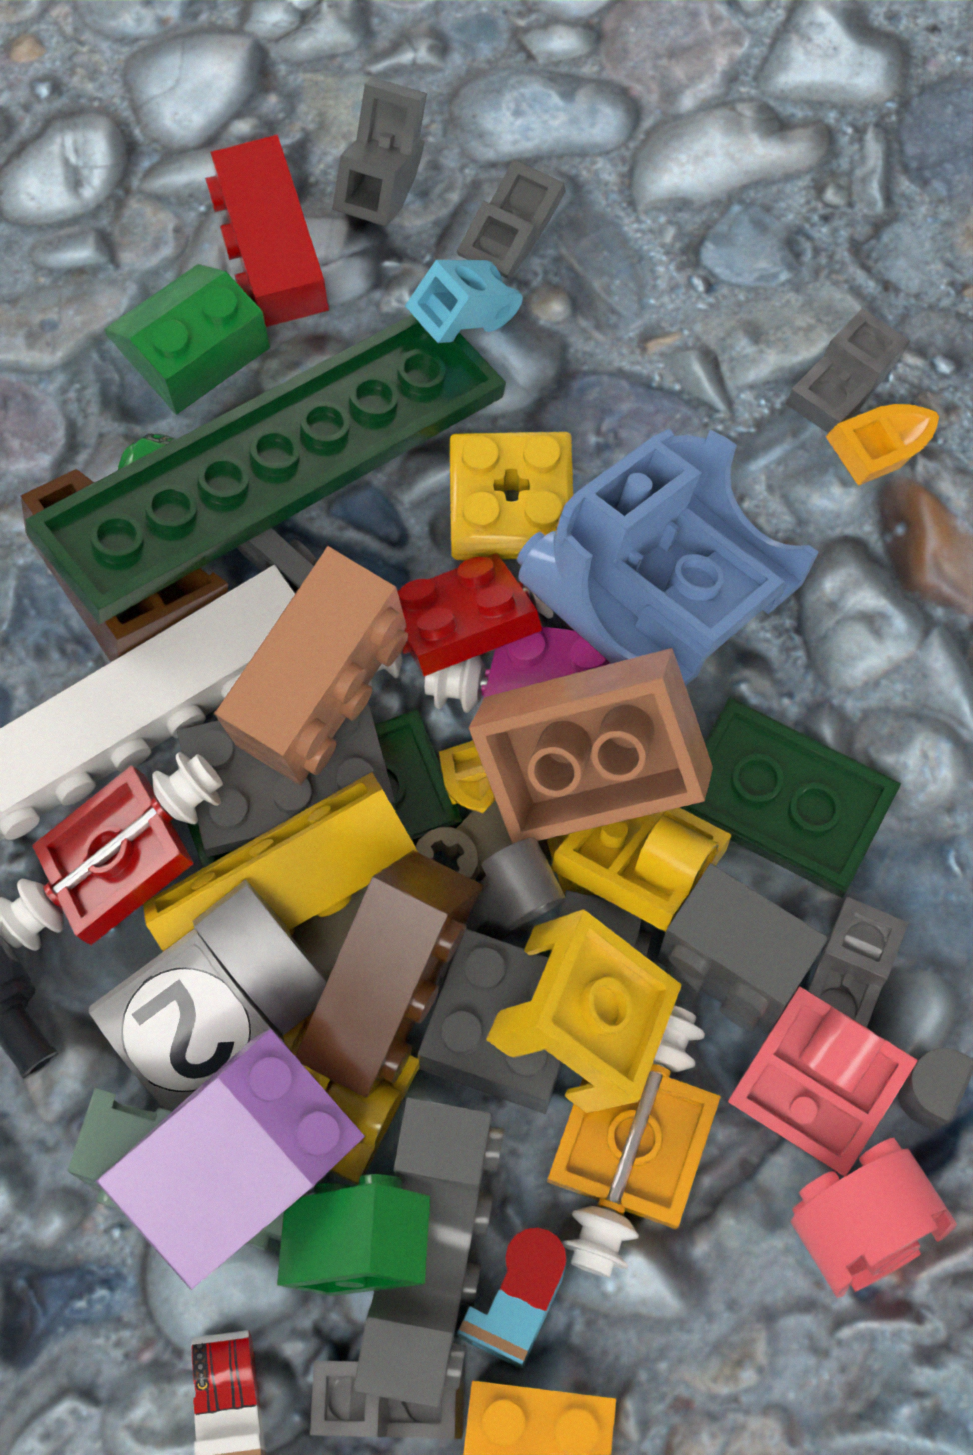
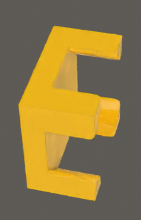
(593, 1010)

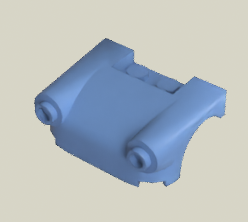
(661, 556)

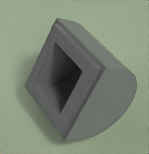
(936, 1087)

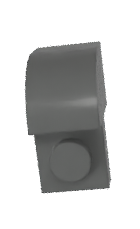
(385, 156)

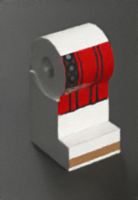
(226, 1396)

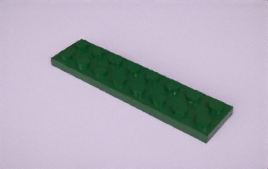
(259, 464)

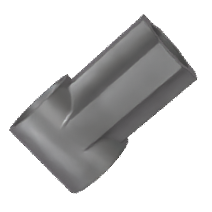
(515, 890)

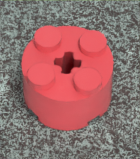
(869, 1219)

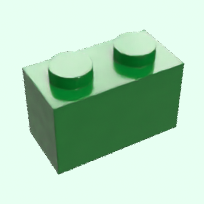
(355, 1238)

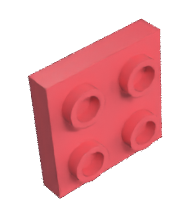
(822, 1081)

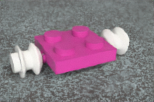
(514, 665)

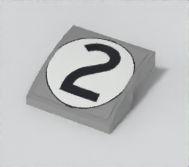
(179, 1020)

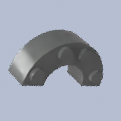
(412, 1329)

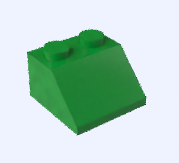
(191, 335)

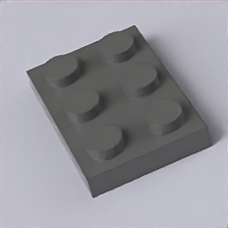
(261, 798)

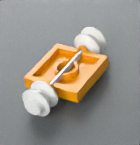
(636, 1153)

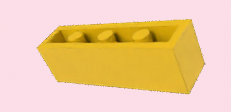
(296, 867)

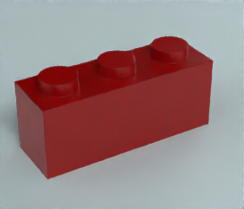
(267, 230)

